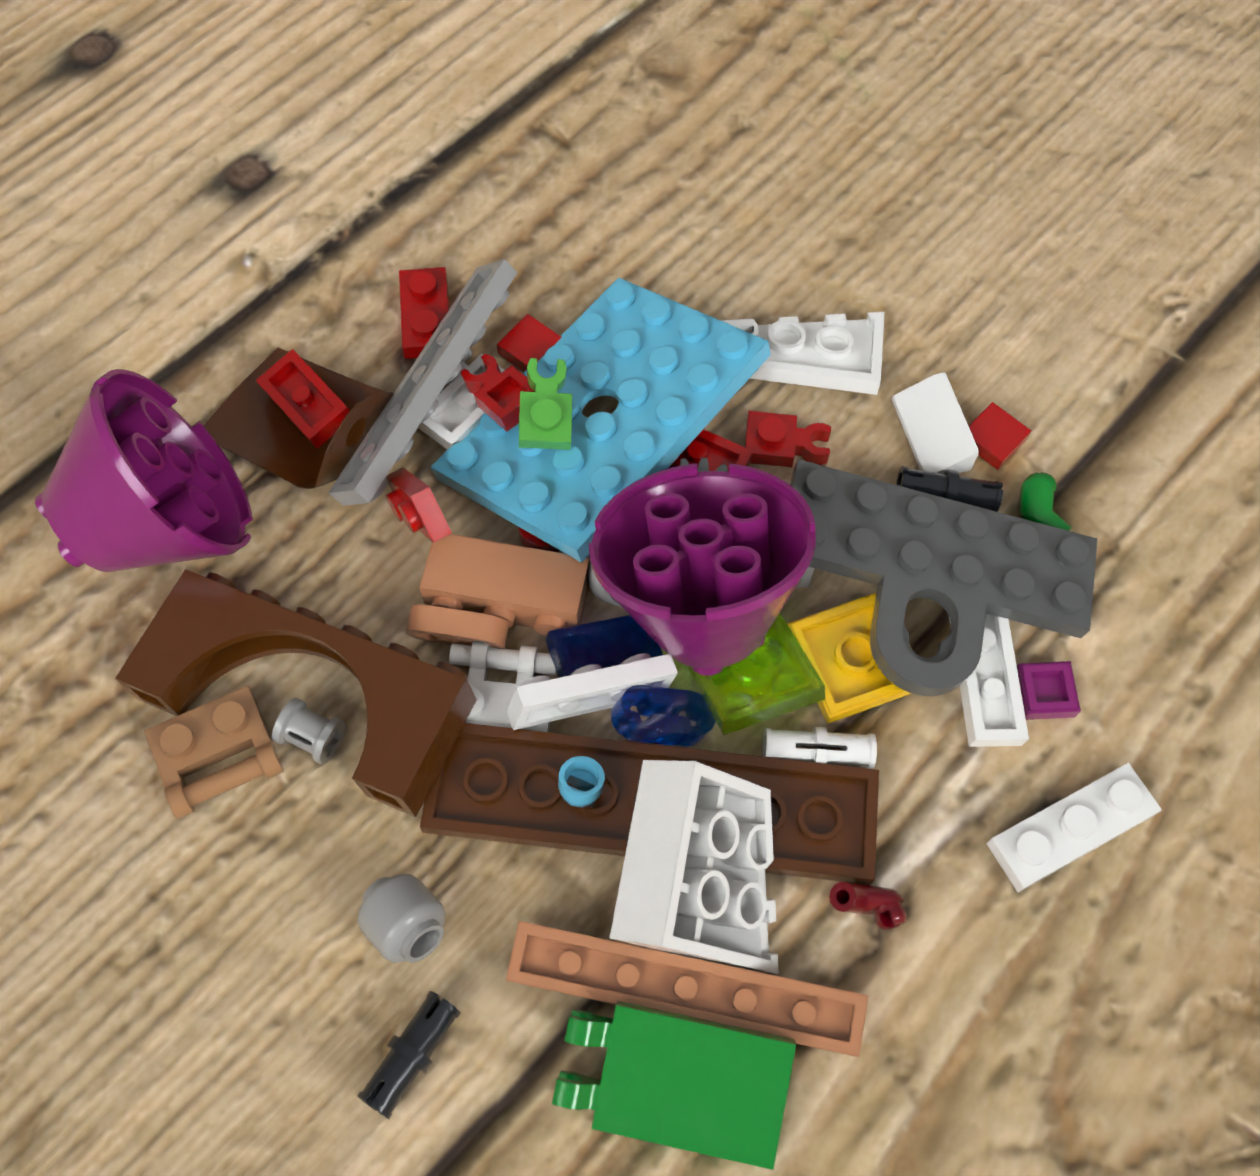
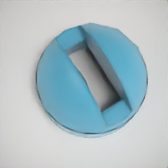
(584, 774)

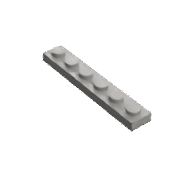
(416, 395)

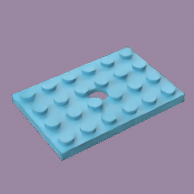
(670, 380)

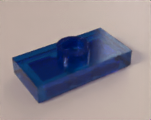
(599, 643)

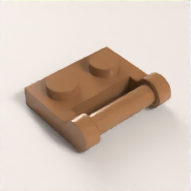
(208, 737)

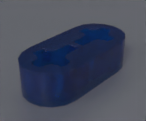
(663, 709)

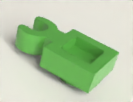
(545, 414)

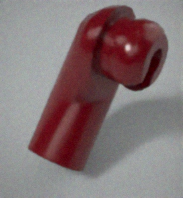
(869, 899)

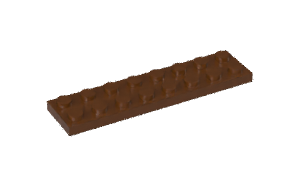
(506, 790)

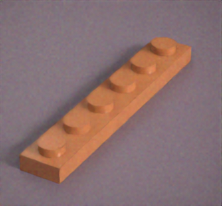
(688, 986)

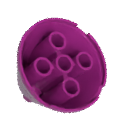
(141, 483)
(704, 558)

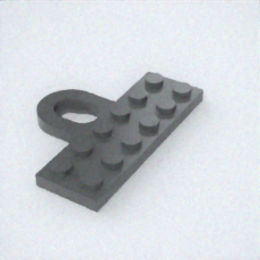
(948, 553)

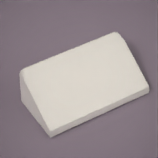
(936, 426)

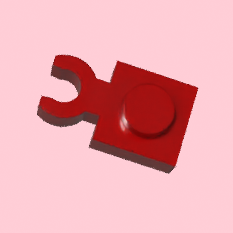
(497, 392)
(778, 440)

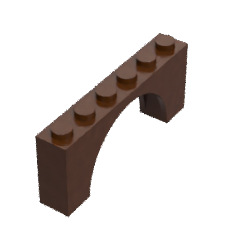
(215, 627)

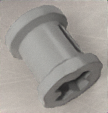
(308, 731)

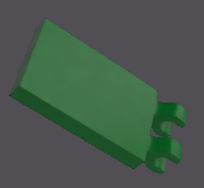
(682, 1082)

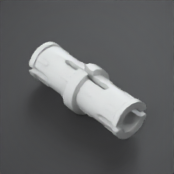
(855, 748)

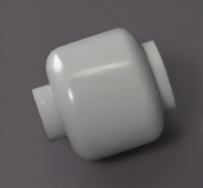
(401, 918)

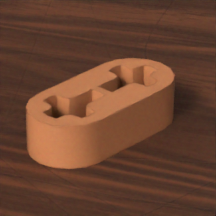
(456, 626)

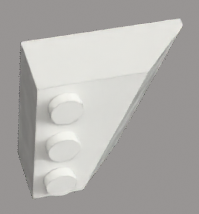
(698, 867)

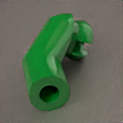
(1037, 501)

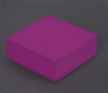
(1048, 690)

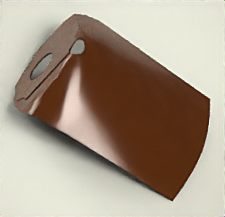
(263, 434)

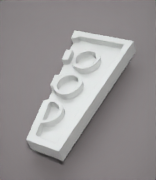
(822, 354)

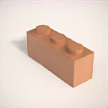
(506, 581)

